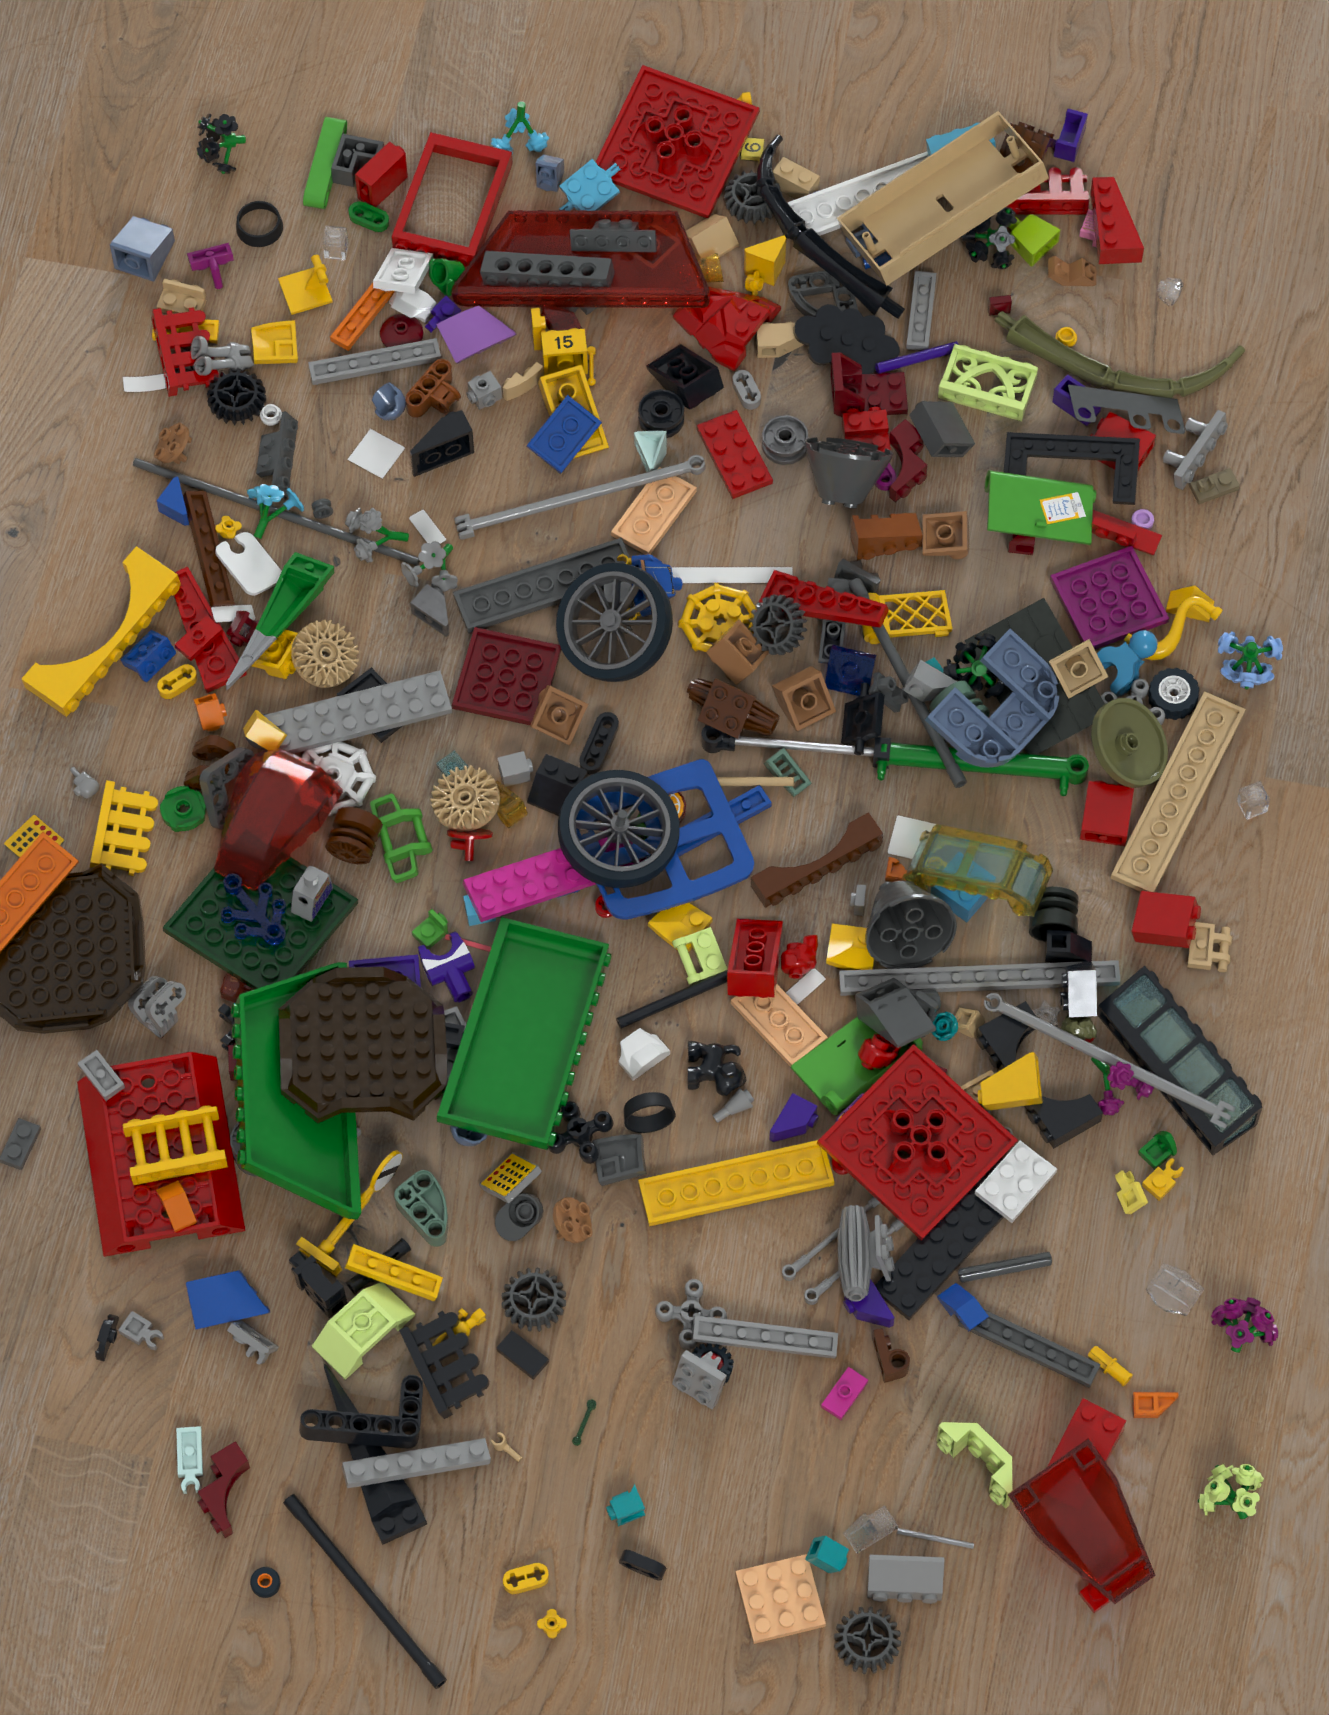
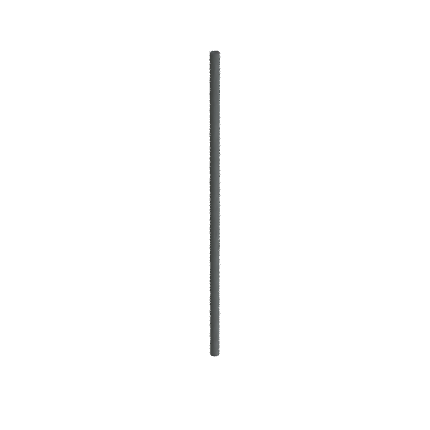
(388, 551)

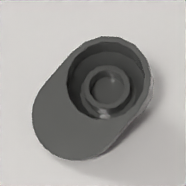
(519, 1217)

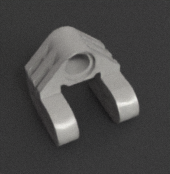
(155, 1017)

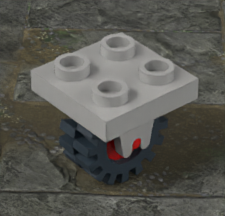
(704, 1373)

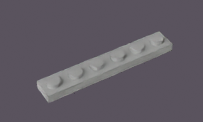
(374, 361)
(765, 1337)
(416, 1463)

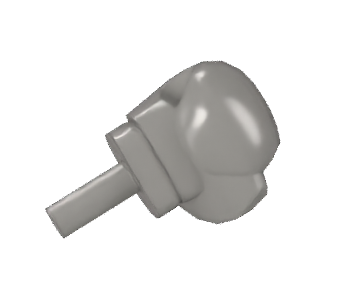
(85, 784)

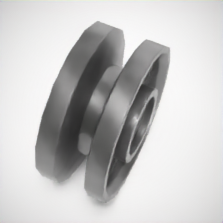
(784, 451)

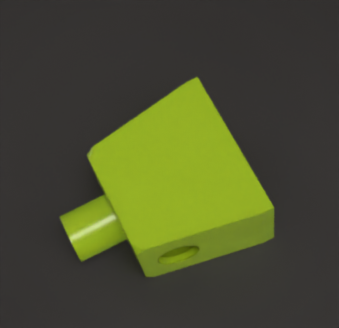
(1034, 238)

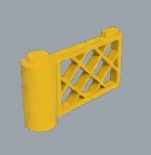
(939, 631)

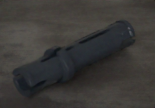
(395, 1252)

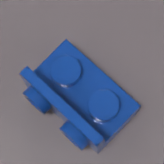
(149, 655)

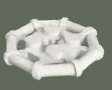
(345, 771)

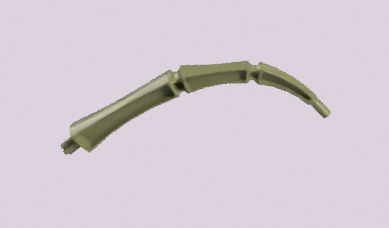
(1033, 339)

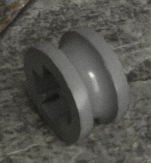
(322, 508)

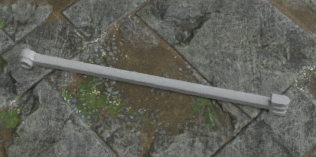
(466, 526)
(1111, 1059)

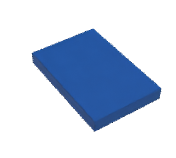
(564, 434)

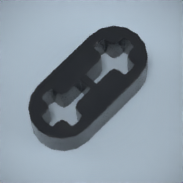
(642, 1564)

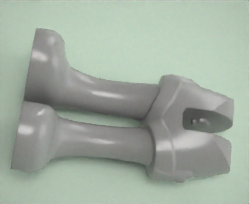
(235, 356)

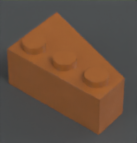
(885, 535)

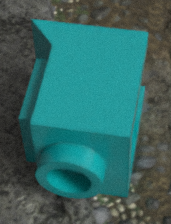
(626, 1507)

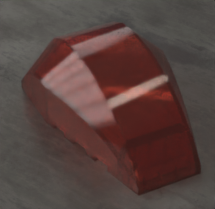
(272, 813)
(1086, 1522)

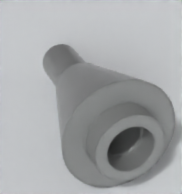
(739, 1102)

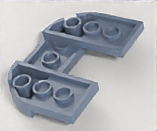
(1015, 722)

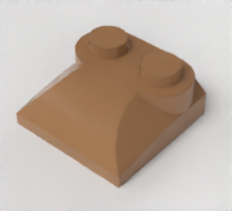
(946, 534)
(558, 714)

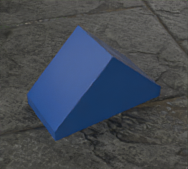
(172, 502)

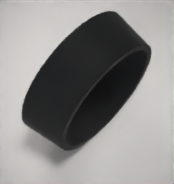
(259, 240)
(648, 1123)

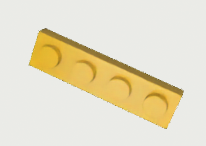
(393, 1272)

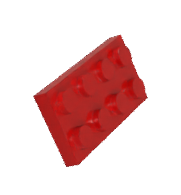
(734, 454)

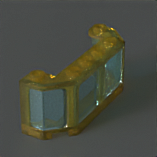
(980, 866)

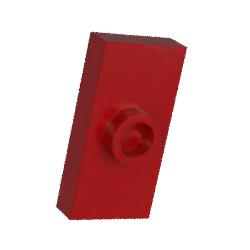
(198, 638)

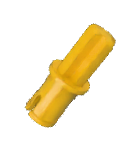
(1110, 1365)

